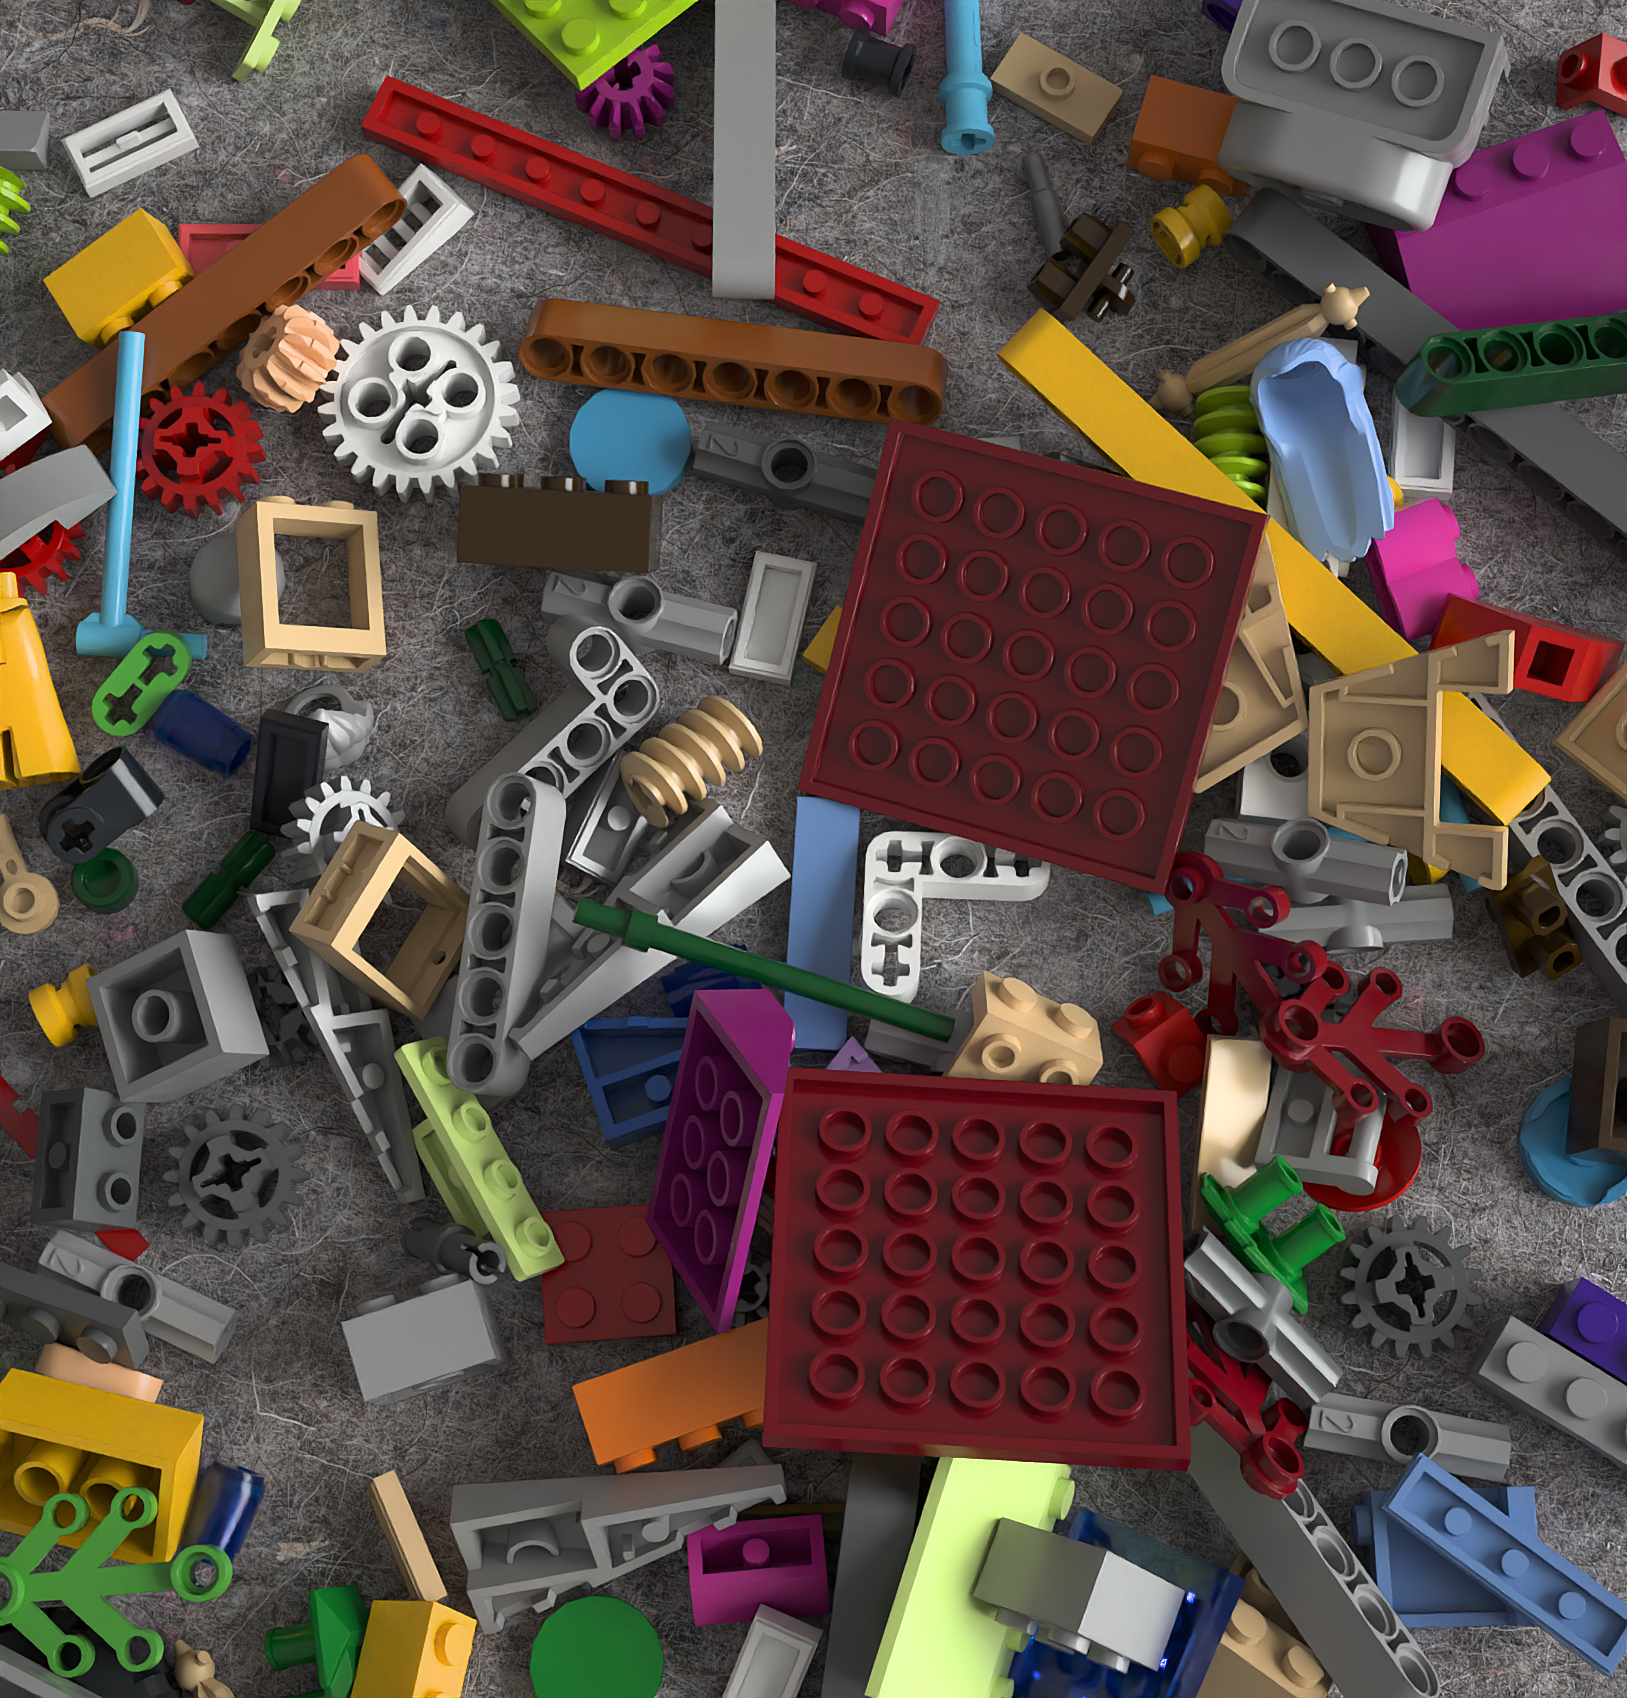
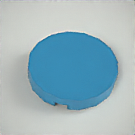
(631, 439)
(1543, 1155)

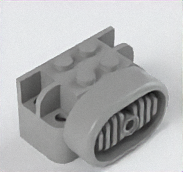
(1356, 104)

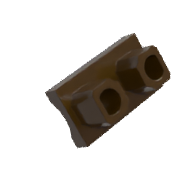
(1098, 249)
(1534, 922)

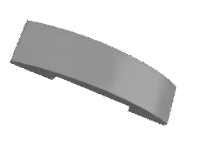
(51, 489)

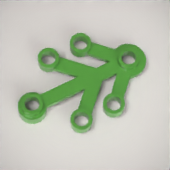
(84, 1582)

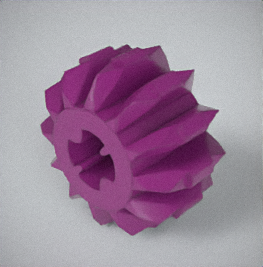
(631, 108)

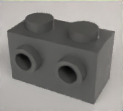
(87, 1161)

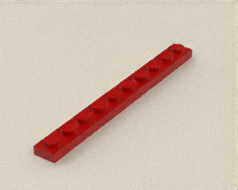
(634, 211)

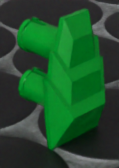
(1252, 1243)
(329, 1639)

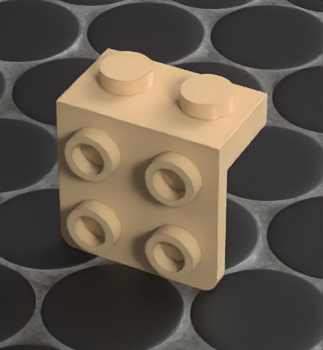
(1026, 1037)

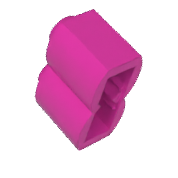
(1418, 567)

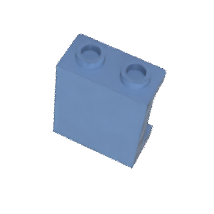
(1422, 1583)

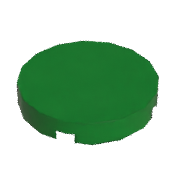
(597, 1651)

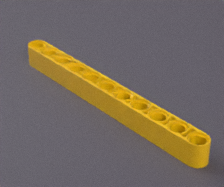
(1316, 603)

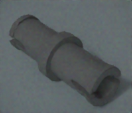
(454, 1249)

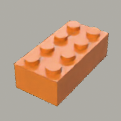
(676, 1398)

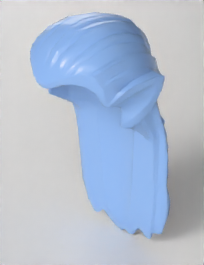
(1322, 448)

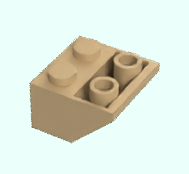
(1262, 1649)

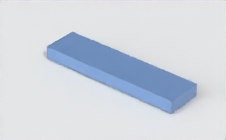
(822, 915)
(1509, 1562)

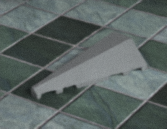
(692, 881)
(353, 1039)
(554, 1534)

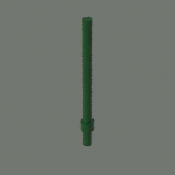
(642, 930)

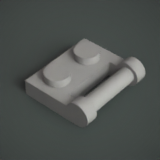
(1303, 1127)

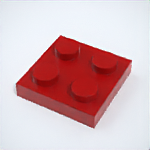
(611, 1279)

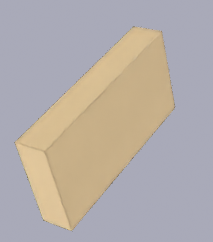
(405, 1538)

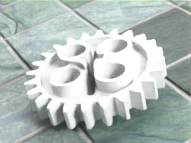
(376, 373)

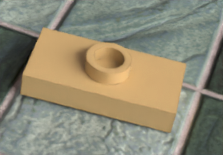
(1056, 89)

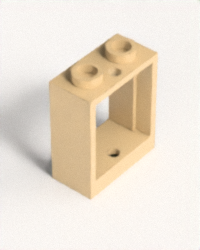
(299, 646)
(350, 895)

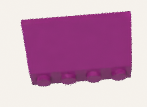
(1523, 232)
(720, 1141)

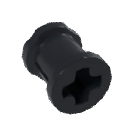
(878, 61)

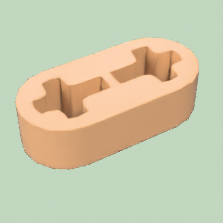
(73, 1366)

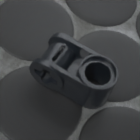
(105, 803)

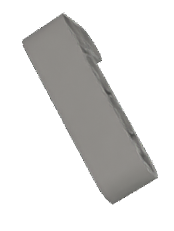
(586, 702)

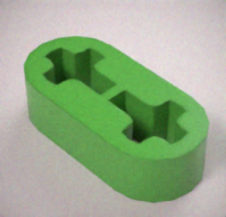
(130, 673)

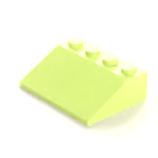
(937, 1632)

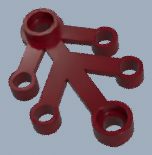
(1234, 948)
(1298, 1036)
(1263, 1442)

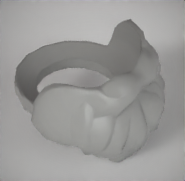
(347, 728)

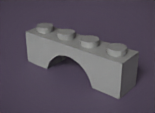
(1552, 1386)

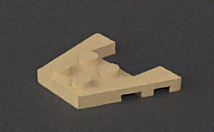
(1263, 686)
(1380, 754)

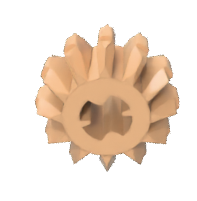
(287, 358)

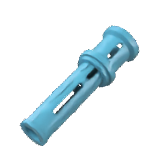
(965, 87)

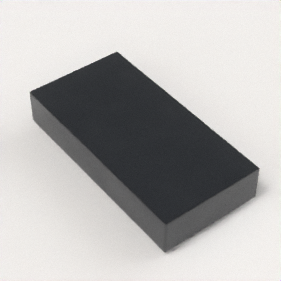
(287, 763)

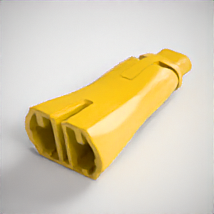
(32, 727)

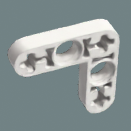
(908, 887)

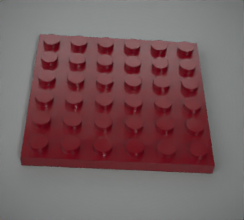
(1032, 654)
(977, 1271)

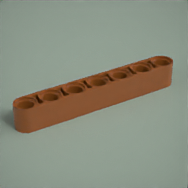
(231, 297)
(733, 362)

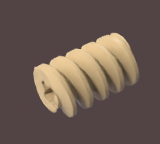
(685, 755)

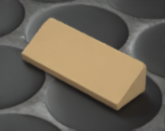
(1229, 1117)

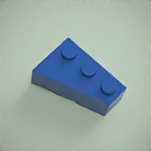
(630, 1073)

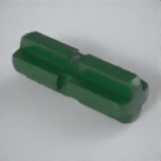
(496, 658)
(219, 890)

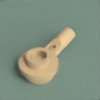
(26, 899)

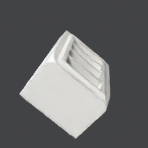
(420, 245)

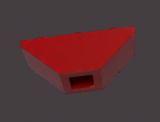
(1547, 654)

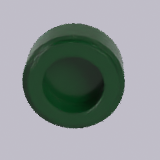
(105, 882)

